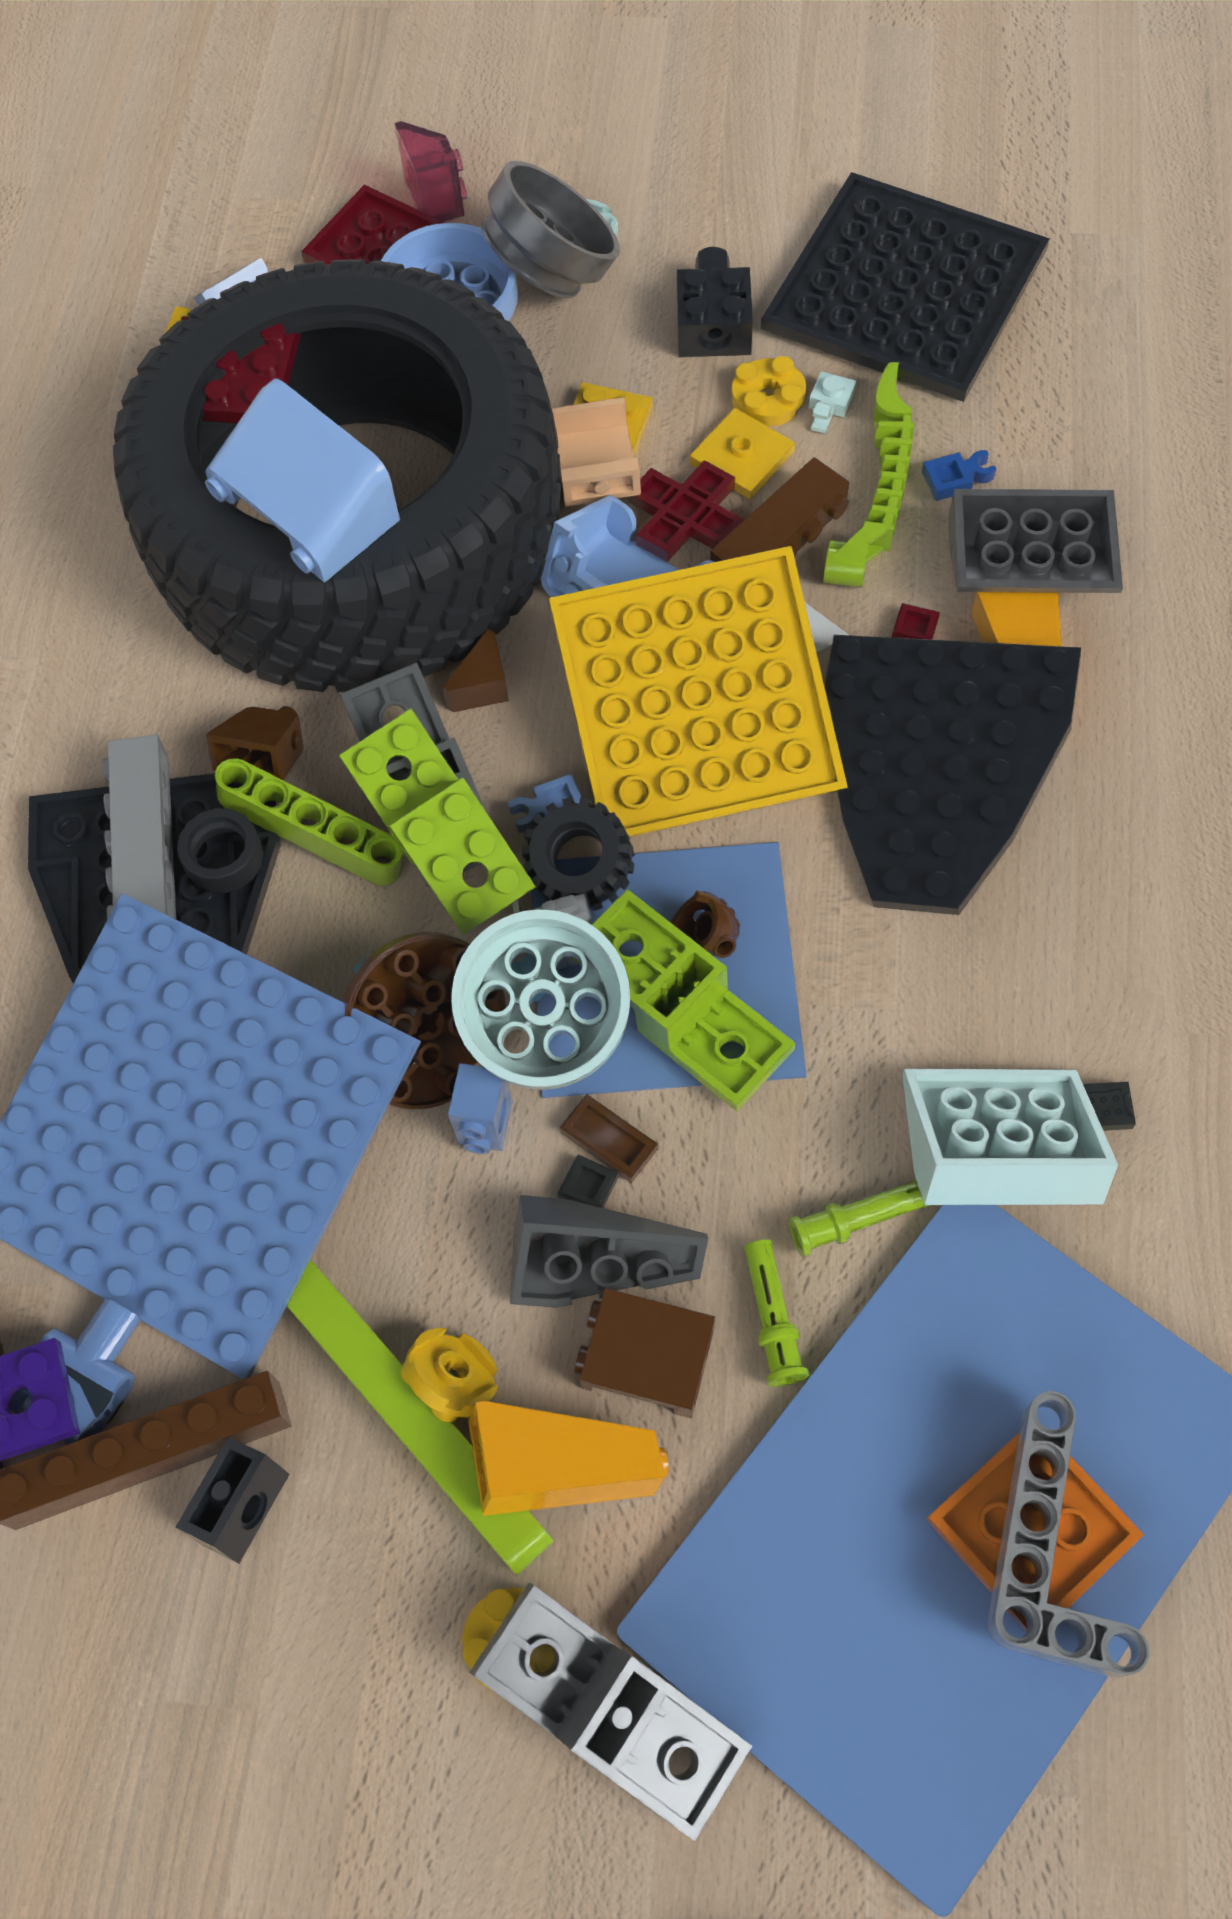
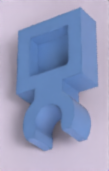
(544, 795)

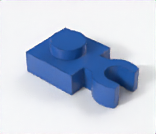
(953, 473)

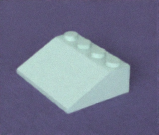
(1006, 1138)

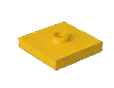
(745, 451)

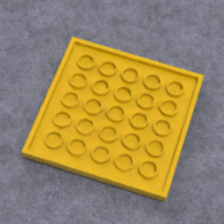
(698, 692)

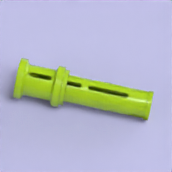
(838, 1221)
(780, 1336)

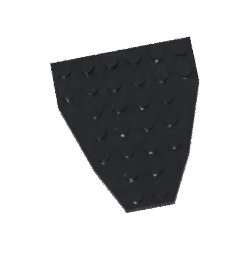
(943, 756)
(71, 862)

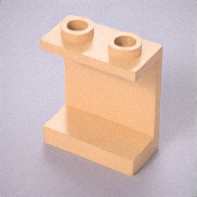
(595, 452)

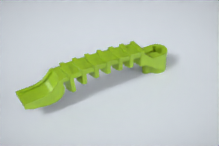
(894, 438)

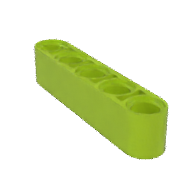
(298, 806)

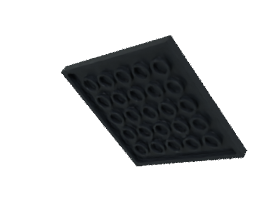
(906, 285)

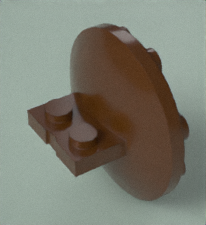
(411, 990)

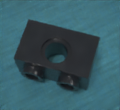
(233, 1500)

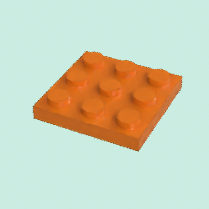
(1089, 1537)

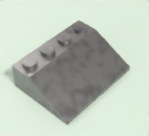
(1035, 541)

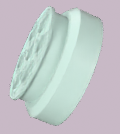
(549, 938)

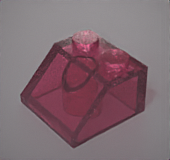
(431, 171)

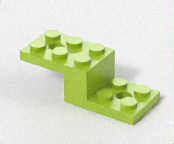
(437, 821)
(687, 1006)

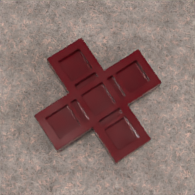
(685, 510)

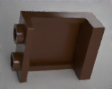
(646, 1350)

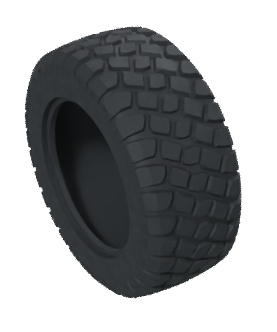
(370, 350)

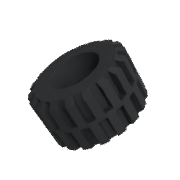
(561, 826)

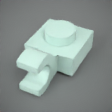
(829, 398)

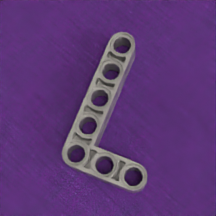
(1040, 1549)

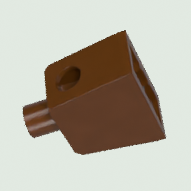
(260, 737)

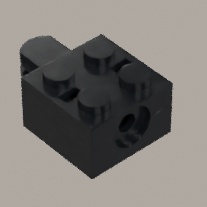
(714, 307)

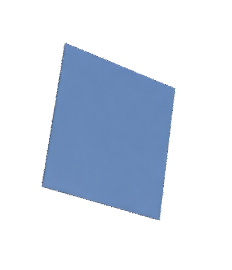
(757, 970)

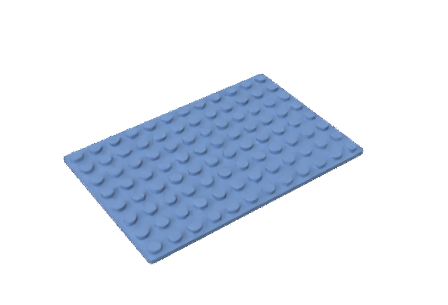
(841, 1622)

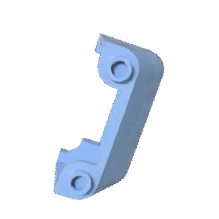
(305, 480)
(597, 550)

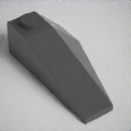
(580, 1249)

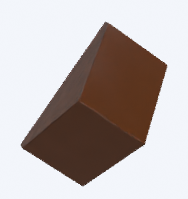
(478, 678)

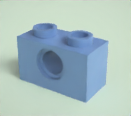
(479, 1109)

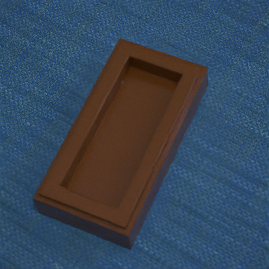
(609, 1138)

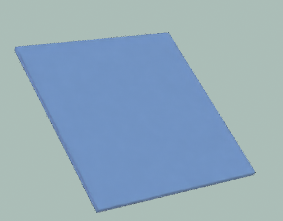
(191, 1131)

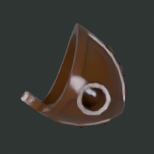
(714, 928)

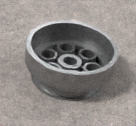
(547, 231)

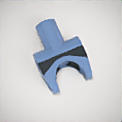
(94, 1378)

